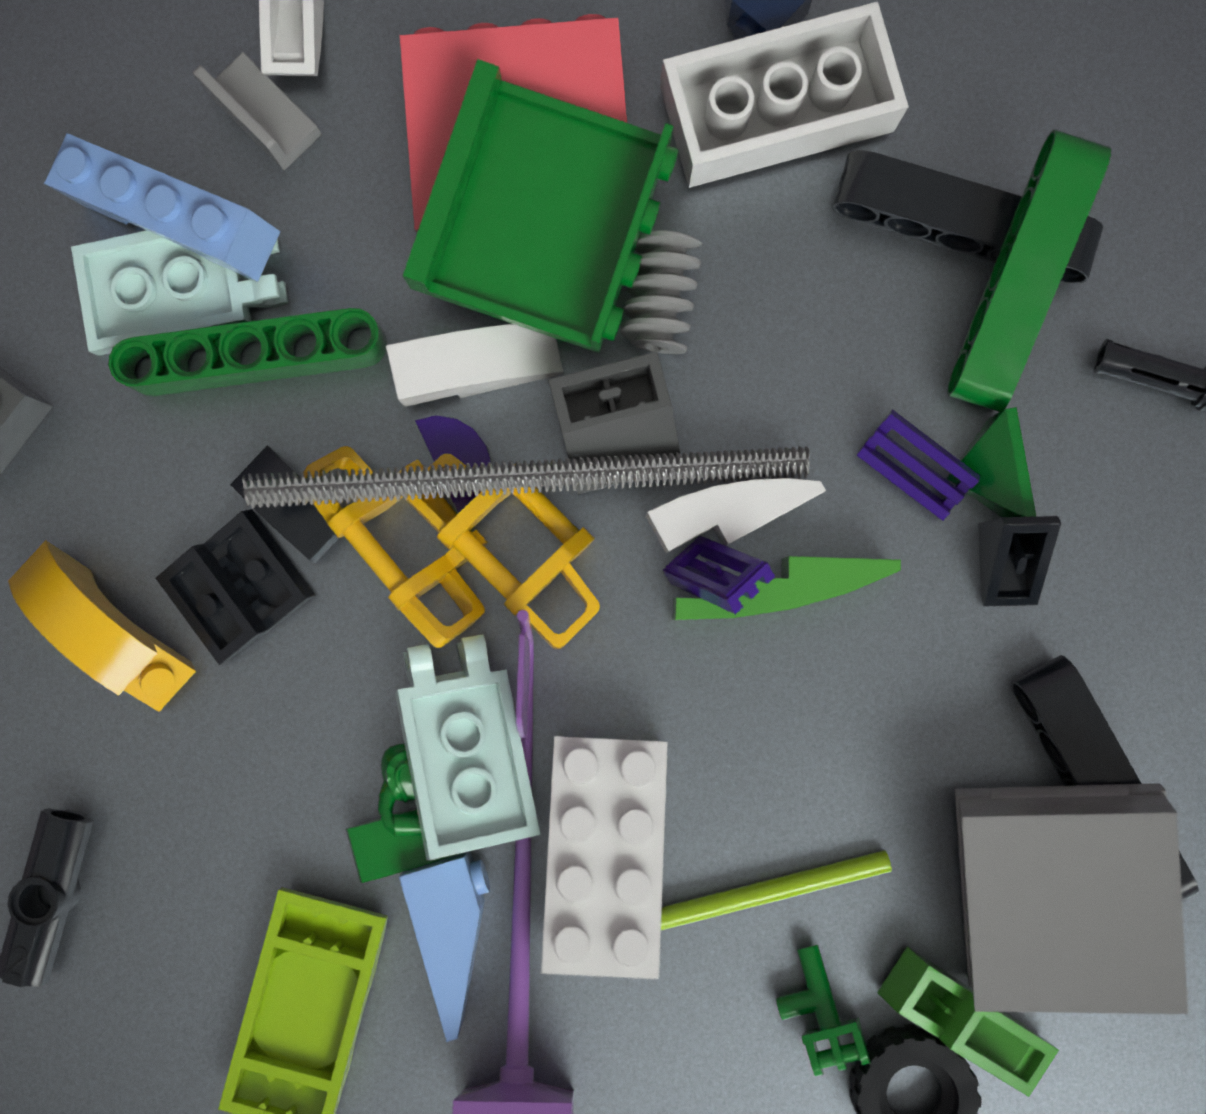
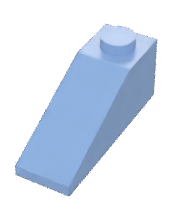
(446, 916)

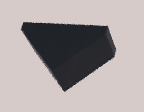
(1015, 558)

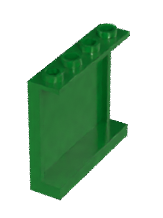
(539, 211)

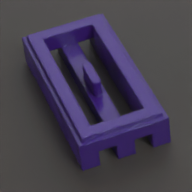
(954, 494)
(710, 581)

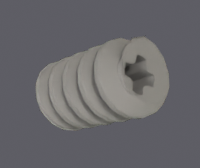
(658, 292)

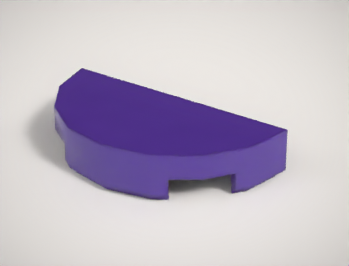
(456, 438)

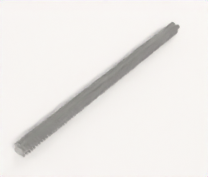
(525, 476)

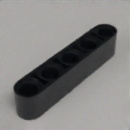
(942, 209)
(1078, 734)

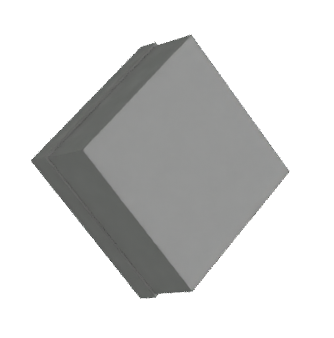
(1072, 899)

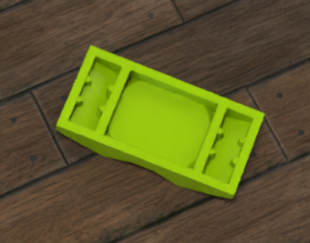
(304, 1007)

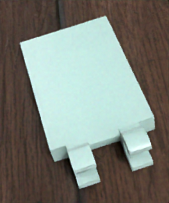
(155, 286)
(464, 753)

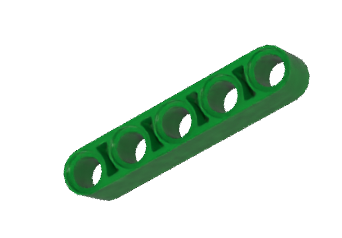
(1028, 269)
(225, 344)

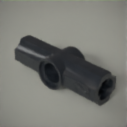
(33, 927)

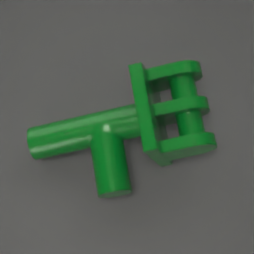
(821, 1001)

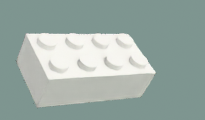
(783, 94)
(605, 858)

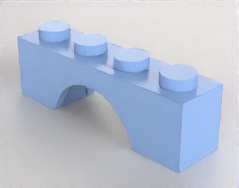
(163, 206)

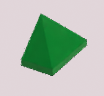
(1002, 465)

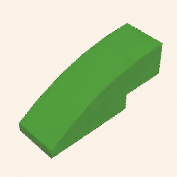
(947, 1011)

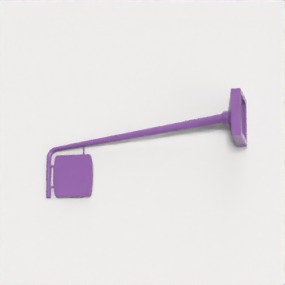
(517, 1089)

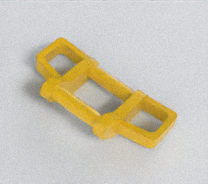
(404, 591)
(517, 595)

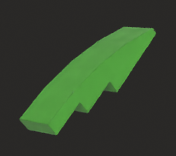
(801, 583)

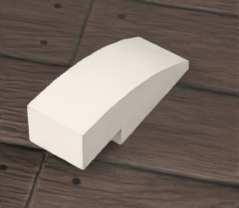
(290, 36)
(471, 362)
(729, 509)

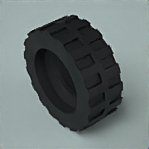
(913, 1047)

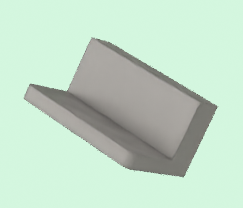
(261, 109)

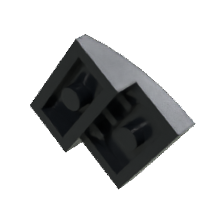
(235, 586)

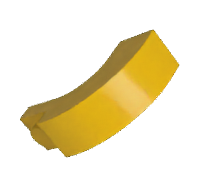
(92, 633)

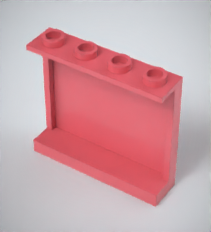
(559, 59)

